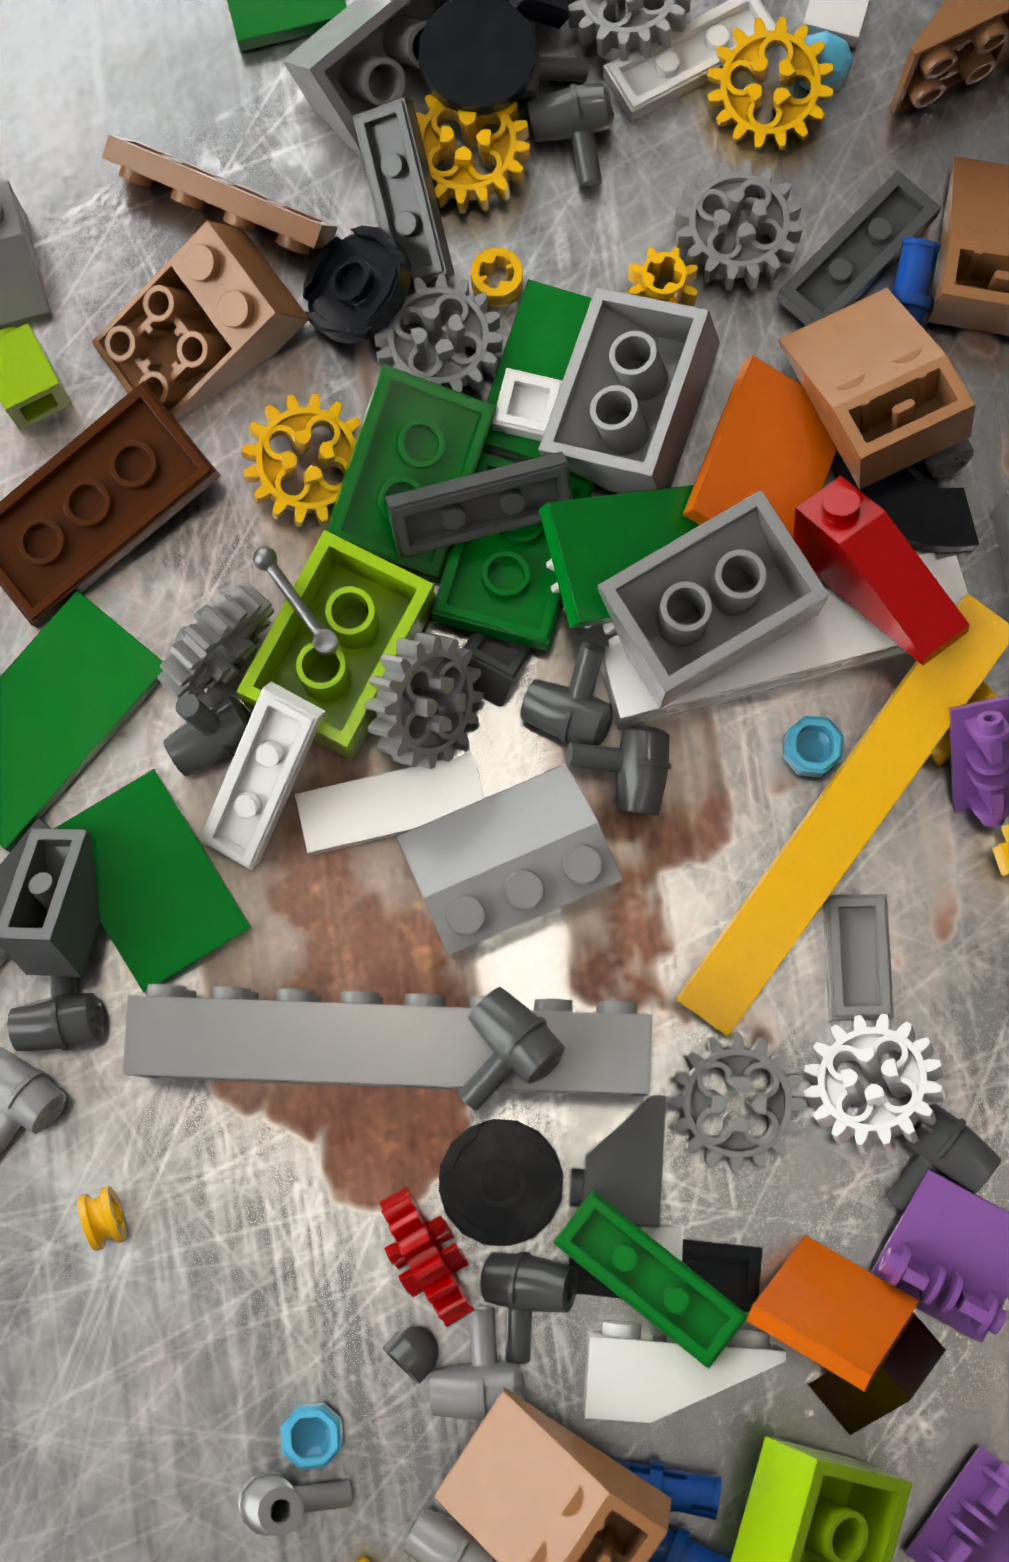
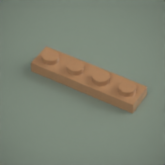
(197, 187)

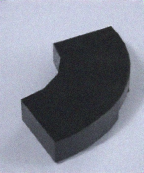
(925, 514)

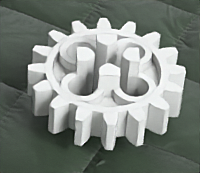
(881, 1119)

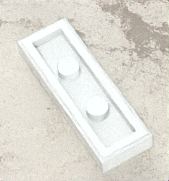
(674, 71)
(261, 775)
(385, 803)

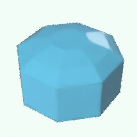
(835, 52)
(813, 746)
(312, 1436)

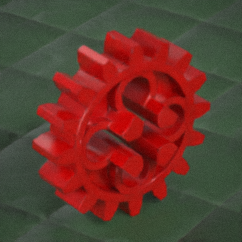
(431, 1266)

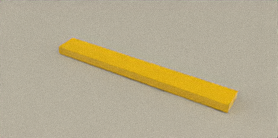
(841, 822)

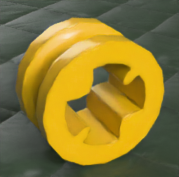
(486, 263)
(102, 1218)

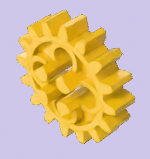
(750, 57)
(499, 149)
(273, 468)

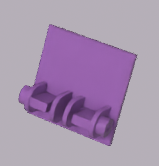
(981, 759)
(951, 1256)
(970, 1518)

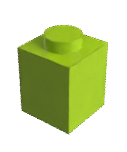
(27, 378)

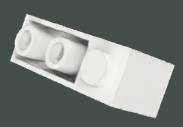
(653, 1376)

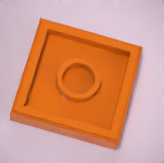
(833, 1312)

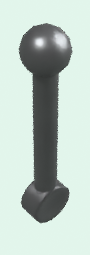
(324, 640)

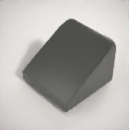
(499, 663)

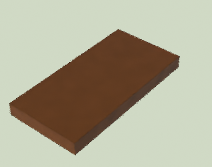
(96, 502)

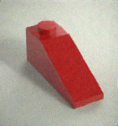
(876, 570)

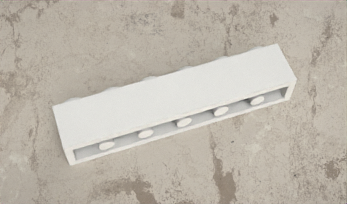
(823, 646)

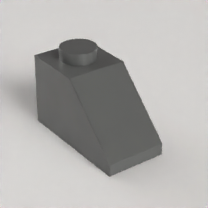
(52, 904)
(627, 1165)

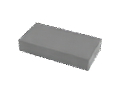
(857, 956)

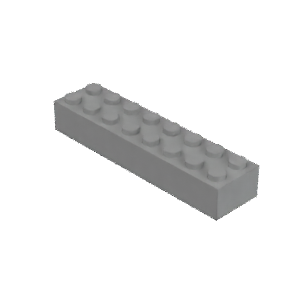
(370, 1042)

